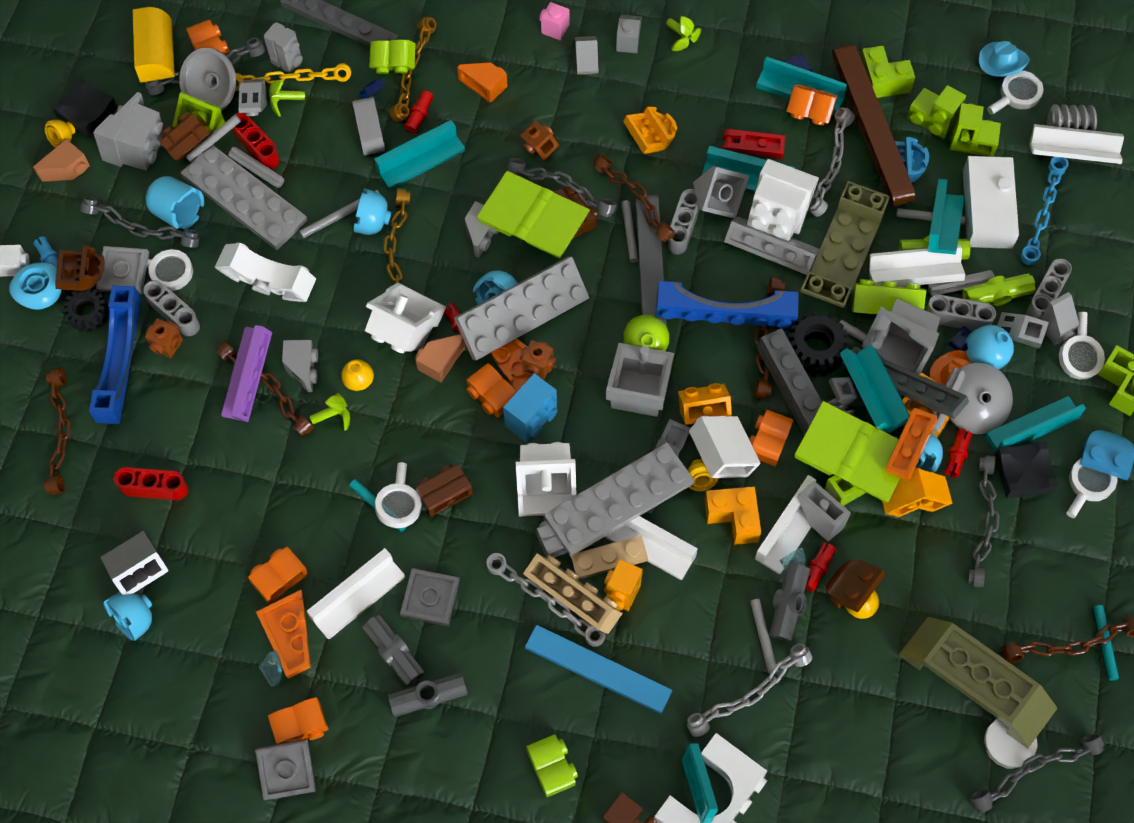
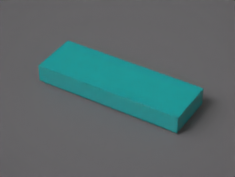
(699, 784)

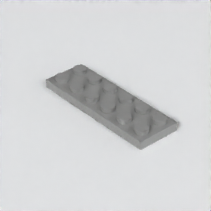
(244, 197)
(521, 308)
(618, 499)

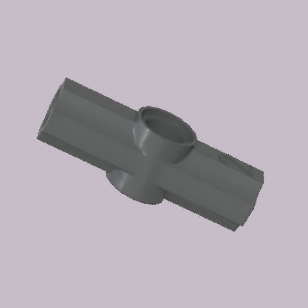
(789, 602)
(393, 650)
(410, 699)

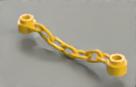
(342, 66)

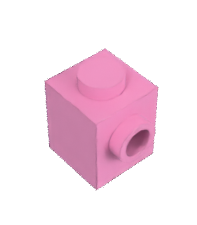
(554, 20)

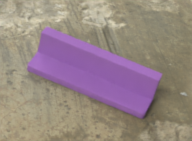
(246, 373)

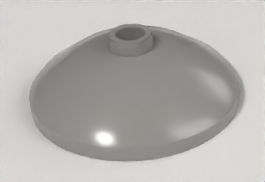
(200, 73)
(978, 415)

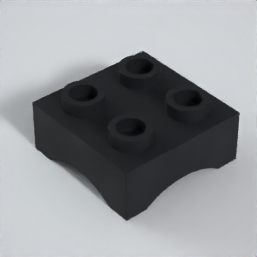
(85, 107)
(1026, 470)

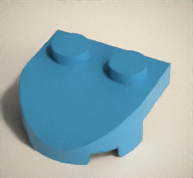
(914, 157)
(1108, 454)

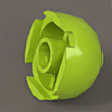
(647, 331)

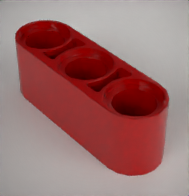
(247, 133)
(141, 478)

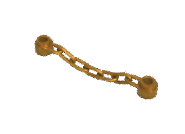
(401, 111)
(402, 198)

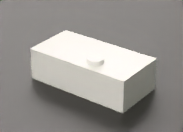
(990, 202)

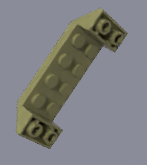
(846, 244)
(981, 677)

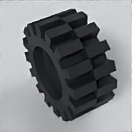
(88, 321)

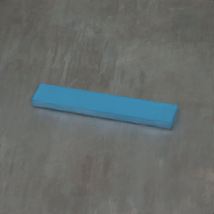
(598, 669)

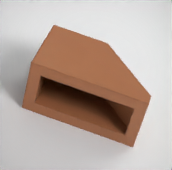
(62, 163)
(439, 356)

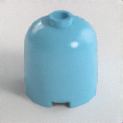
(174, 202)

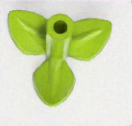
(684, 29)
(276, 95)
(337, 406)

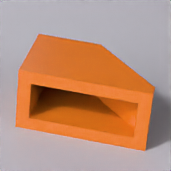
(483, 79)

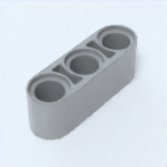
(368, 126)
(684, 212)
(1053, 282)
(168, 299)
(970, 309)

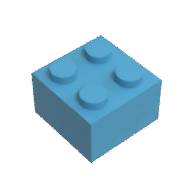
(530, 408)

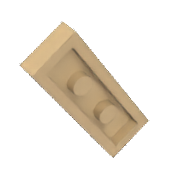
(606, 557)

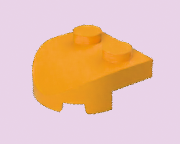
(651, 130)

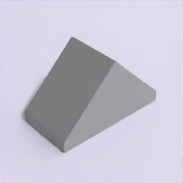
(586, 55)

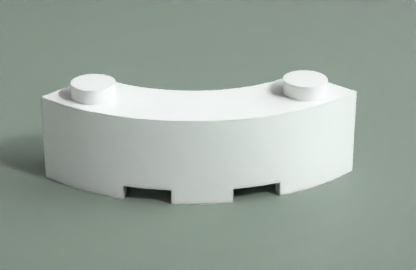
(265, 275)

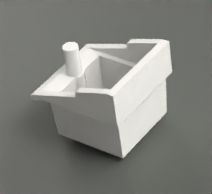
(781, 200)
(403, 318)
(544, 477)

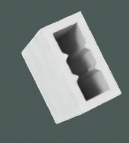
(724, 446)

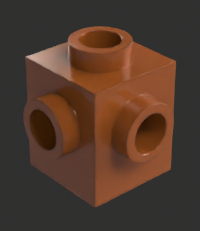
(539, 140)
(163, 337)
(537, 359)

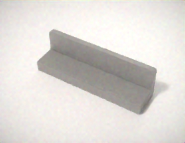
(789, 253)

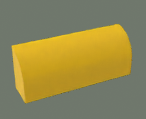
(153, 44)

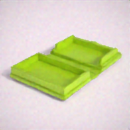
(532, 214)
(850, 450)

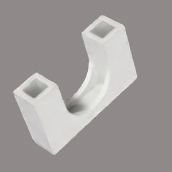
(736, 768)

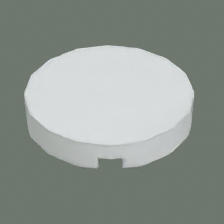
(1005, 749)

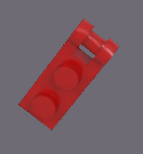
(754, 143)

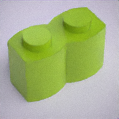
(392, 55)
(551, 765)

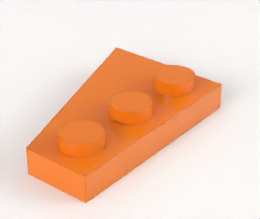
(509, 362)
(287, 632)

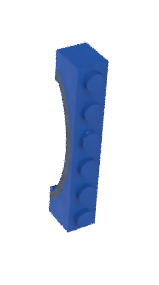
(677, 302)
(109, 394)

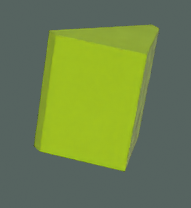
(210, 113)

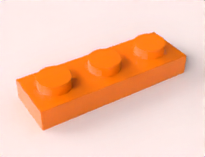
(911, 444)

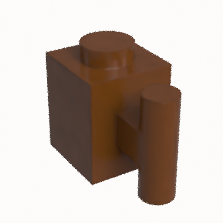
(625, 811)

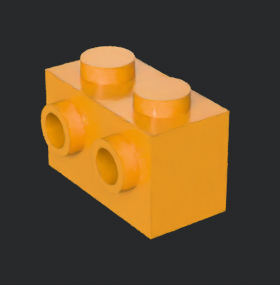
(704, 401)
(623, 584)

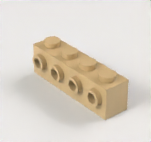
(572, 593)

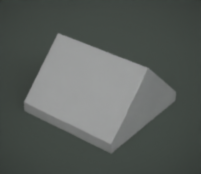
(720, 191)

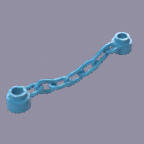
(1030, 250)

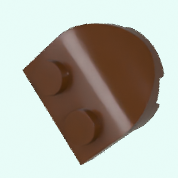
(79, 269)
(853, 584)

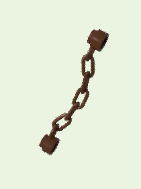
(664, 231)
(762, 387)
(302, 424)
(55, 484)
(1015, 653)

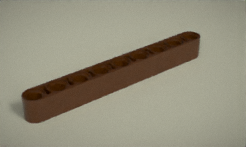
(873, 125)

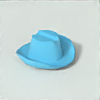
(1002, 59)
(35, 286)

